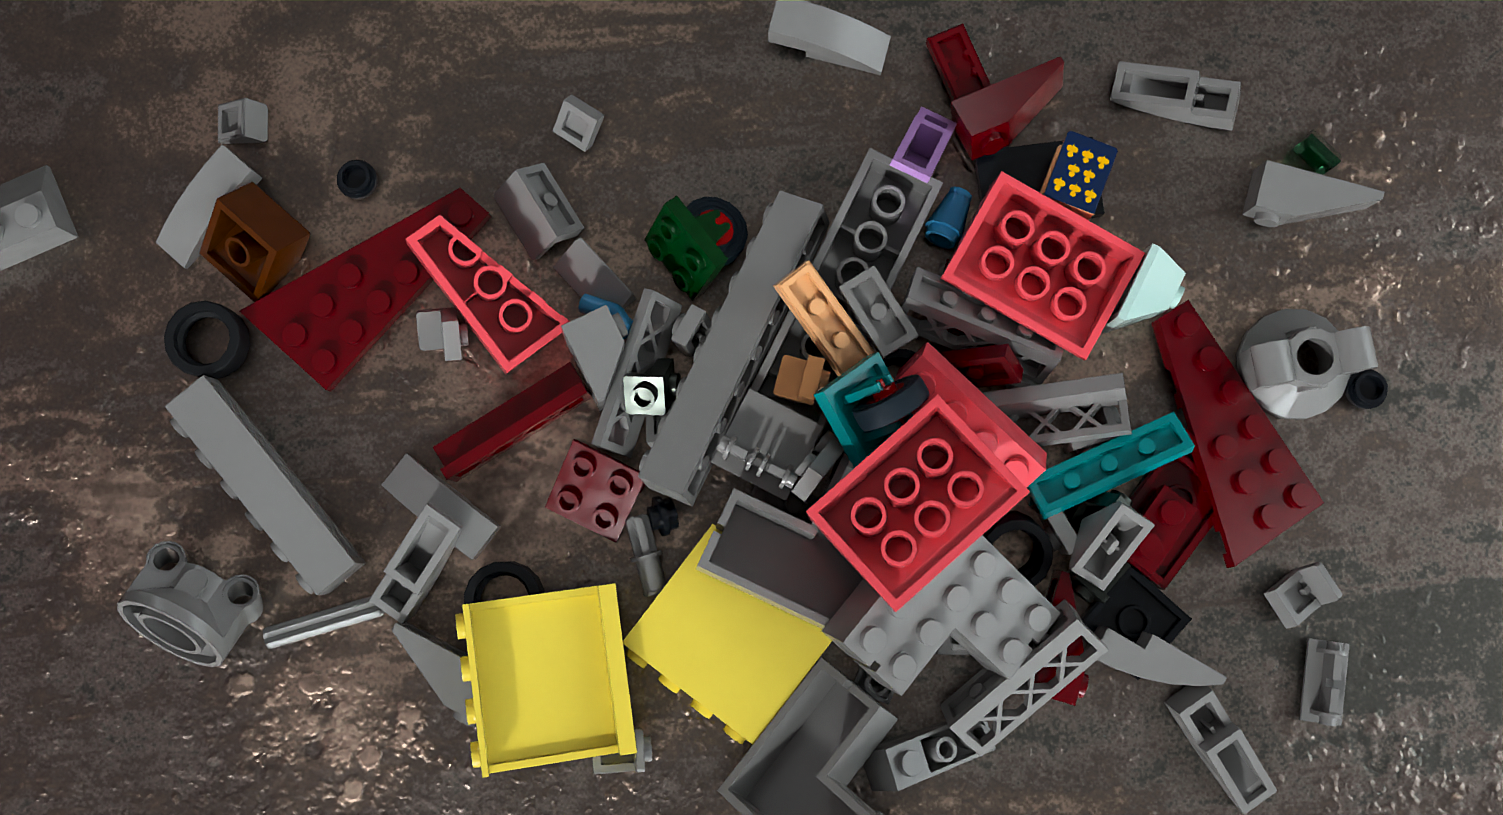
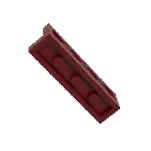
(511, 422)

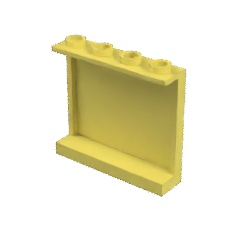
(724, 648)
(546, 678)

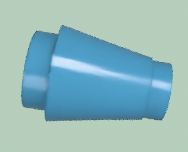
(949, 219)

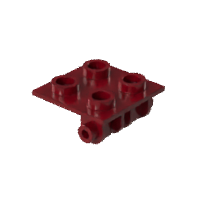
(595, 490)

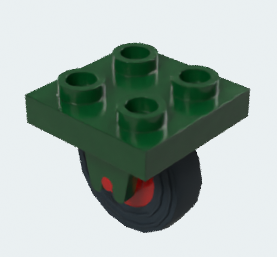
(697, 240)

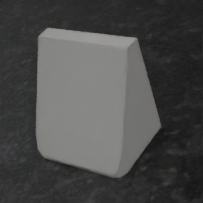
(242, 122)

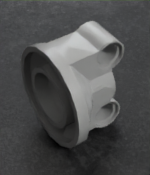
(1271, 368)
(189, 606)

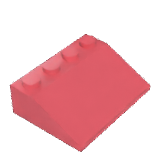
(1042, 265)
(917, 503)

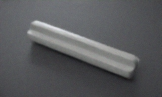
(320, 622)

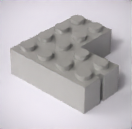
(781, 557)
(974, 600)
(811, 750)

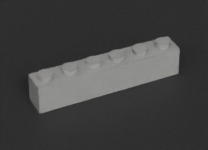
(264, 486)

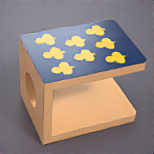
(1079, 173)

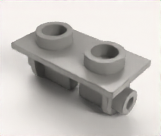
(1324, 682)

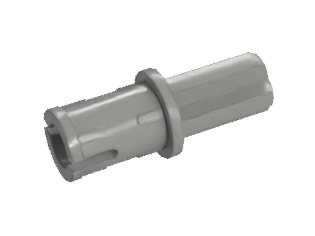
(645, 554)

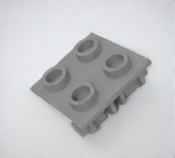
(766, 444)

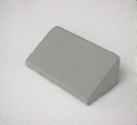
(591, 275)

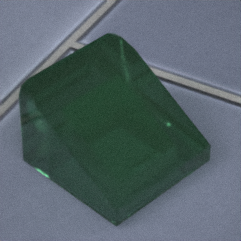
(1317, 152)

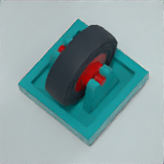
(869, 405)

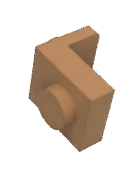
(800, 378)

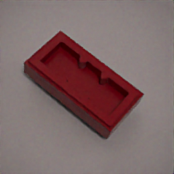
(957, 62)

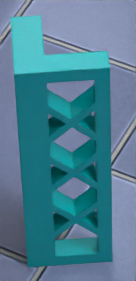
(1109, 465)

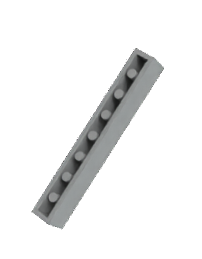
(733, 350)

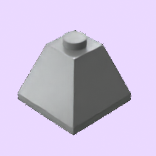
(596, 348)

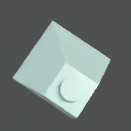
(1150, 291)

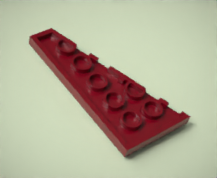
(352, 300)
(1237, 451)

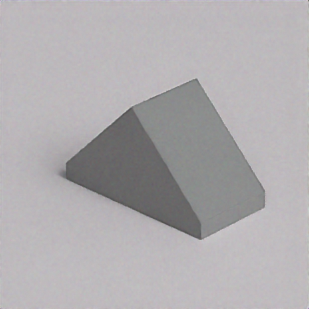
(1107, 542)

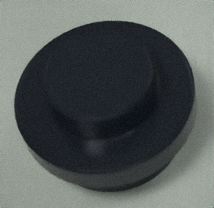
(357, 179)
(1366, 389)
(663, 515)

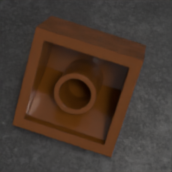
(253, 240)

